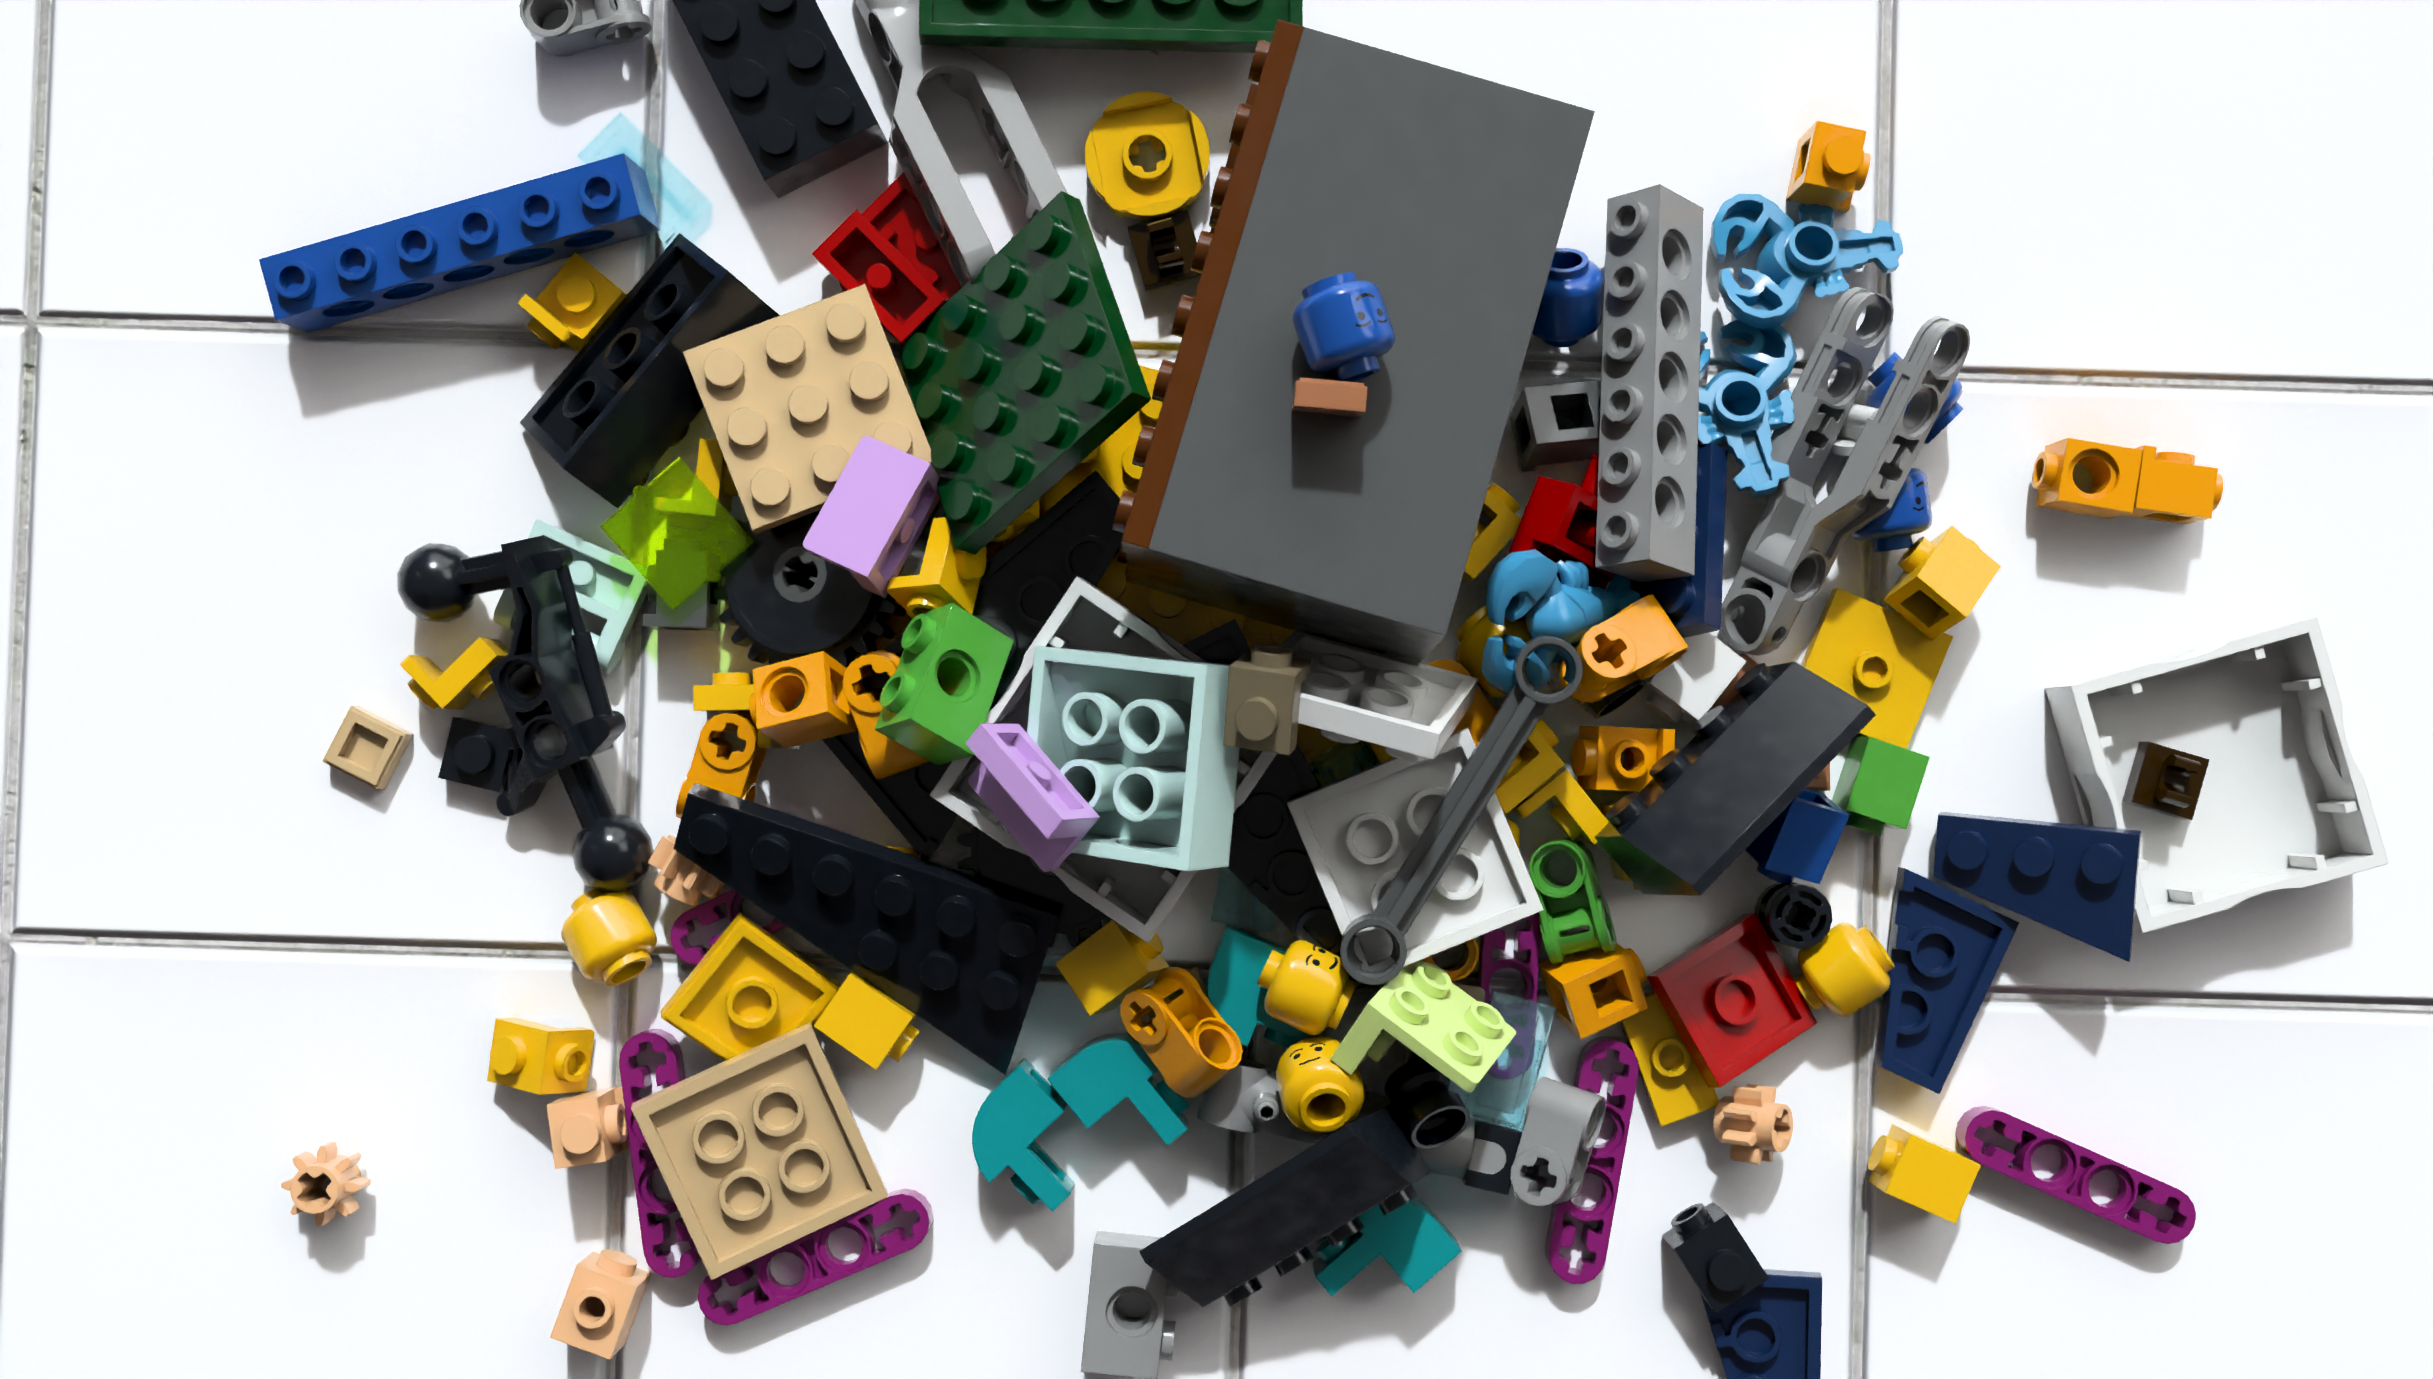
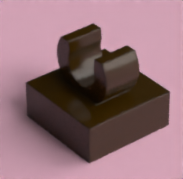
(1164, 249)
(2165, 780)

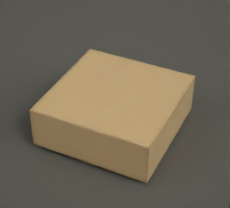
(367, 747)

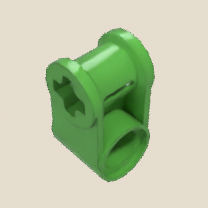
(1571, 904)

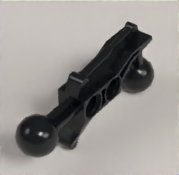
(442, 585)

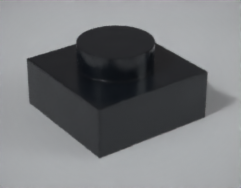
(476, 755)

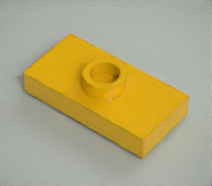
(1665, 1065)

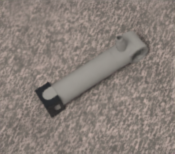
(1251, 1103)

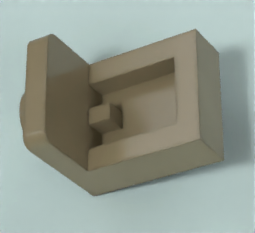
(1264, 699)

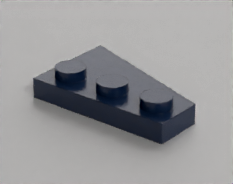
(1696, 600)
(2047, 871)
(1943, 968)
(1772, 1328)

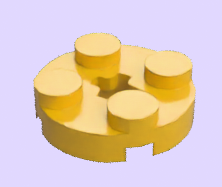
(1168, 127)

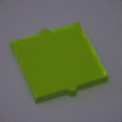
(676, 533)

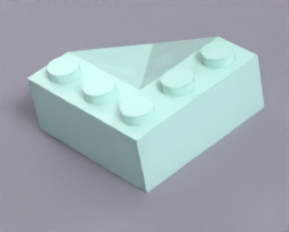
(1142, 751)

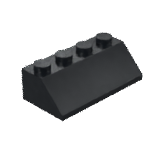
(630, 383)
(1730, 779)
(1290, 1209)

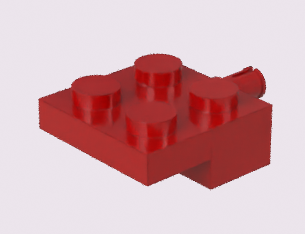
(895, 258)
(1563, 522)

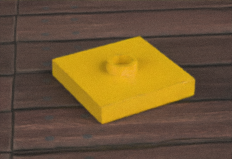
(1877, 661)
(748, 992)

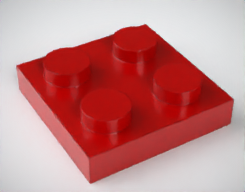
(1732, 1000)

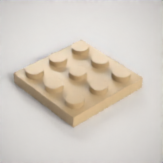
(799, 399)
(759, 1150)

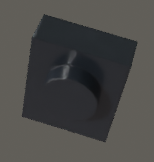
(1714, 1254)

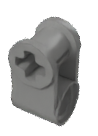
(587, 24)
(1559, 1133)

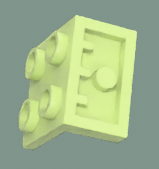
(1433, 1021)

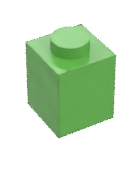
(1879, 785)

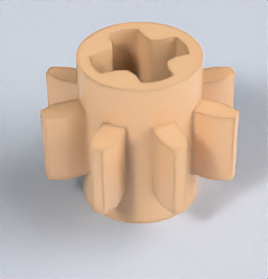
(680, 876)
(1753, 1124)
(307, 1189)

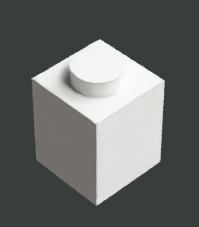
(1694, 680)

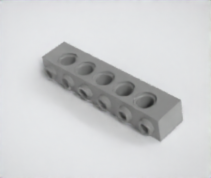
(1650, 386)

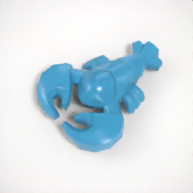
(1792, 257)
(1739, 404)
(1566, 610)

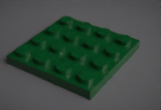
(1022, 374)

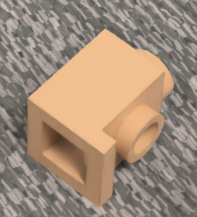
(587, 1127)

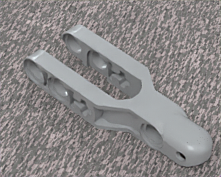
(919, 150)
(1795, 535)

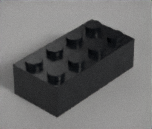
(784, 86)

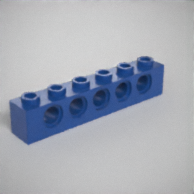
(460, 244)

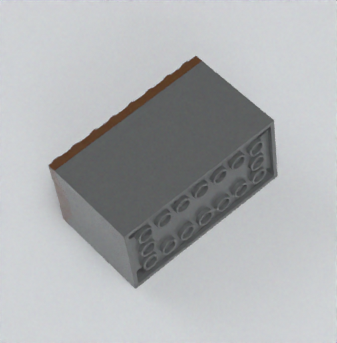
(1455, 212)

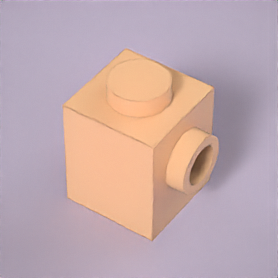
(601, 1303)

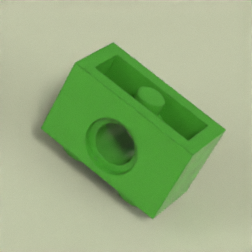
(969, 663)

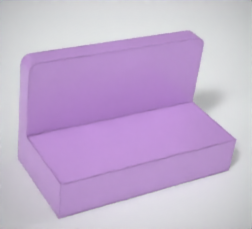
(875, 513)
(1028, 794)

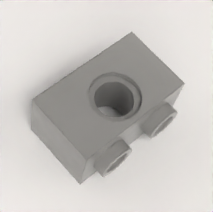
(1118, 1342)

